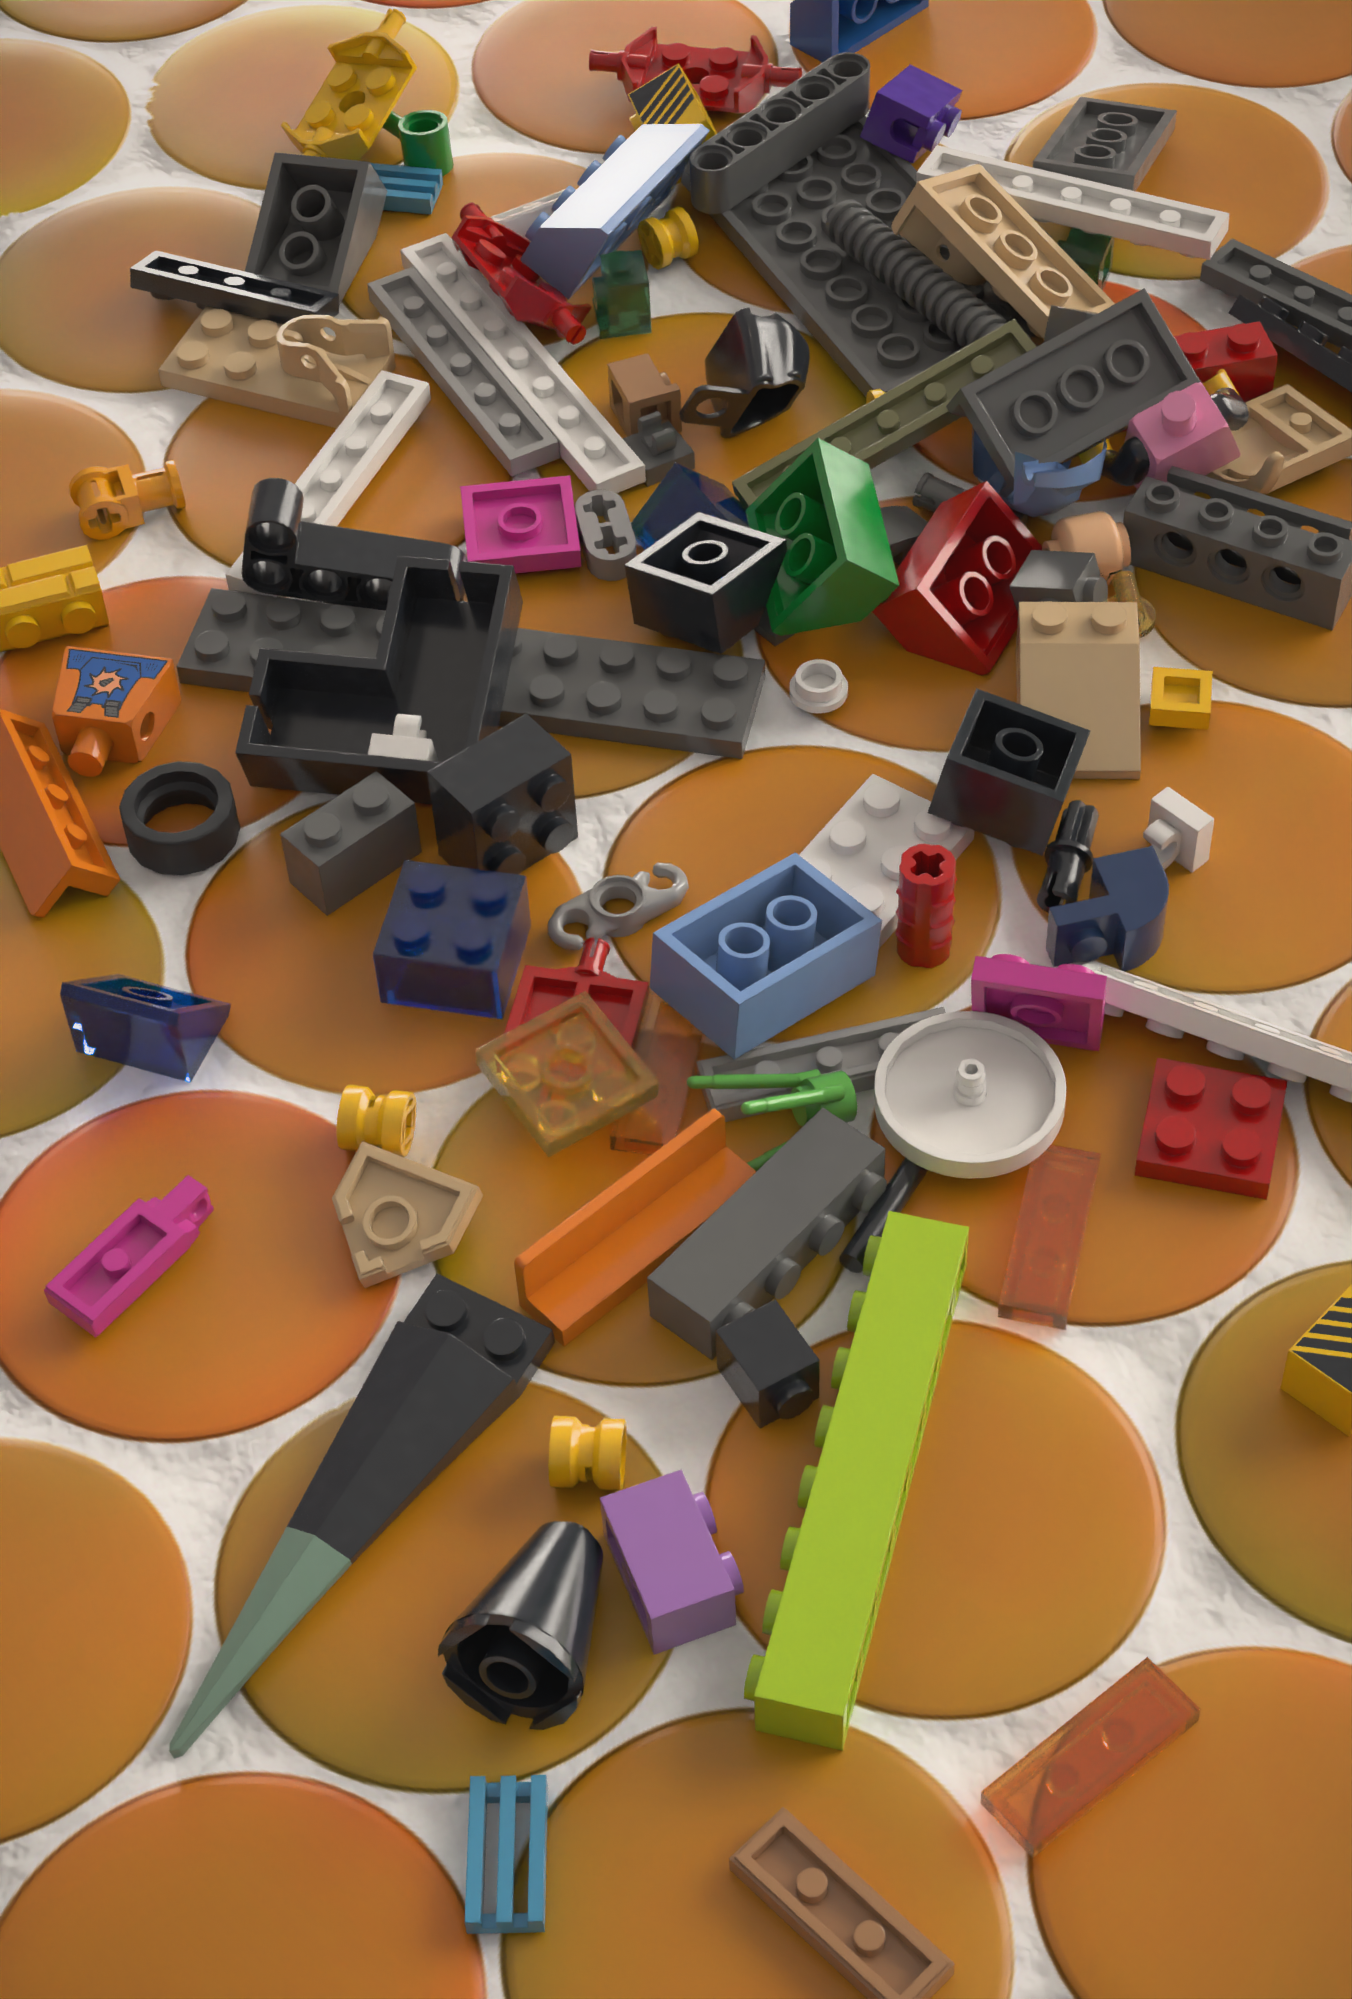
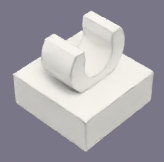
(405, 742)
(1179, 830)

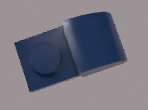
(1120, 916)

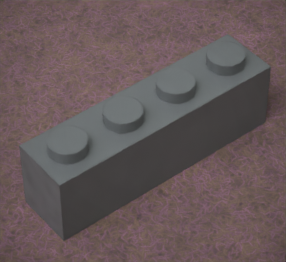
(768, 1231)

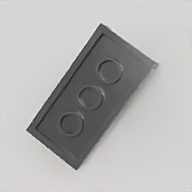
(1107, 142)
(1075, 387)

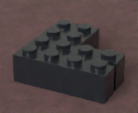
(431, 661)

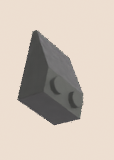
(316, 221)

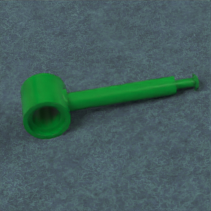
(423, 139)

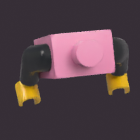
(1181, 431)

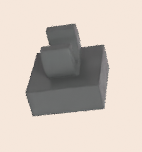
(659, 447)

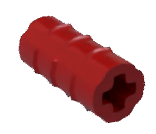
(925, 905)

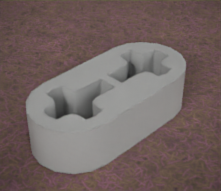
(597, 536)

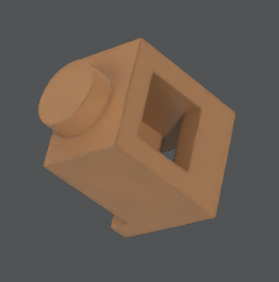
(640, 390)

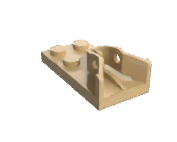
(995, 243)
(279, 366)

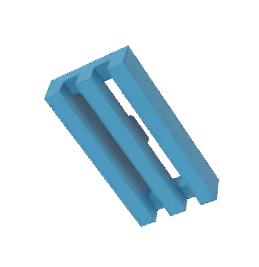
(410, 187)
(507, 1793)

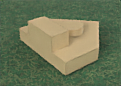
(400, 1213)

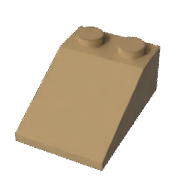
(1085, 670)

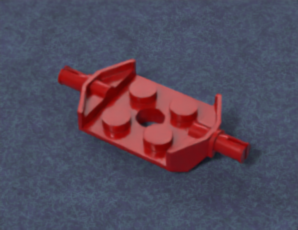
(721, 76)
(497, 255)

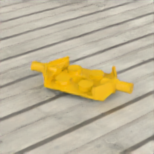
(356, 94)

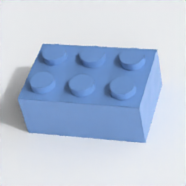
(764, 954)

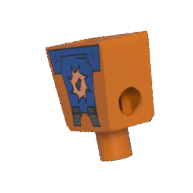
(111, 706)

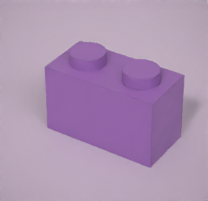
(670, 1560)

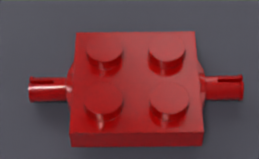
(546, 988)

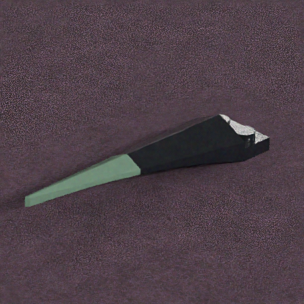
(423, 1403)

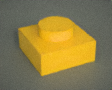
(1180, 698)

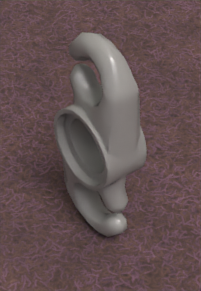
(589, 911)

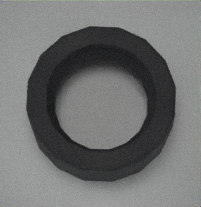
(172, 786)

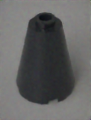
(529, 1631)

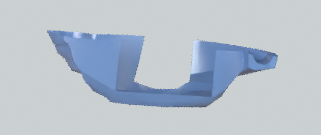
(1037, 486)

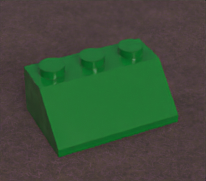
(835, 540)

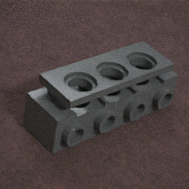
(1264, 547)

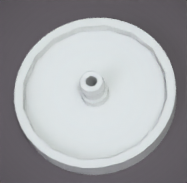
(970, 1094)

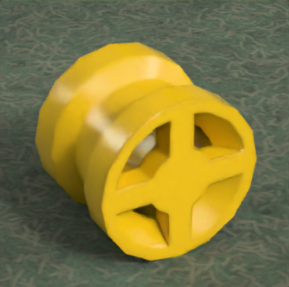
(668, 238)

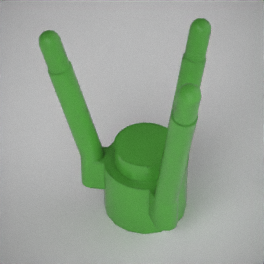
(809, 1095)

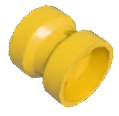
(376, 1120)
(587, 1453)

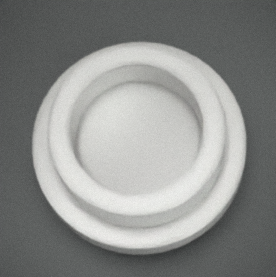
(818, 686)

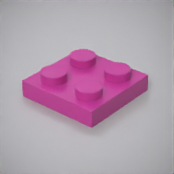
(522, 524)
(1056, 1003)

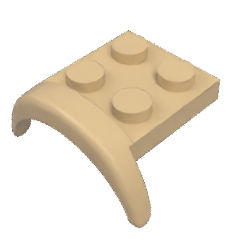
(1284, 442)

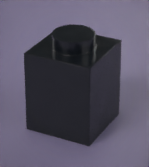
(768, 1364)

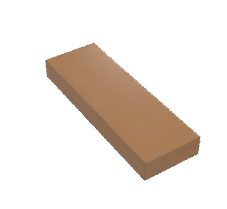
(839, 1913)

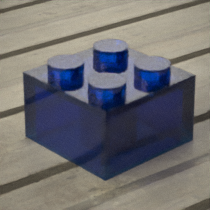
(452, 939)

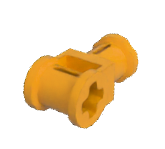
(123, 497)

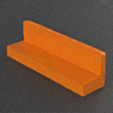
(44, 821)
(628, 1230)

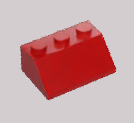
(1239, 350)
(958, 580)

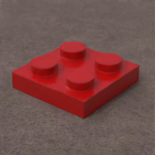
(1211, 1128)

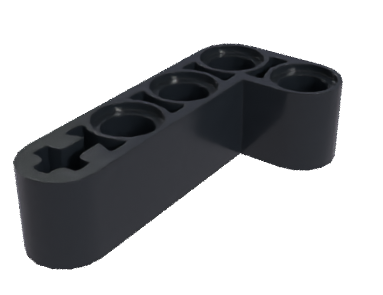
(324, 560)

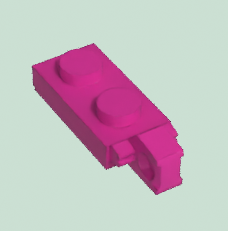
(129, 1256)

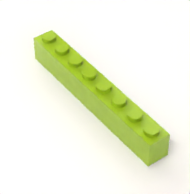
(861, 1483)

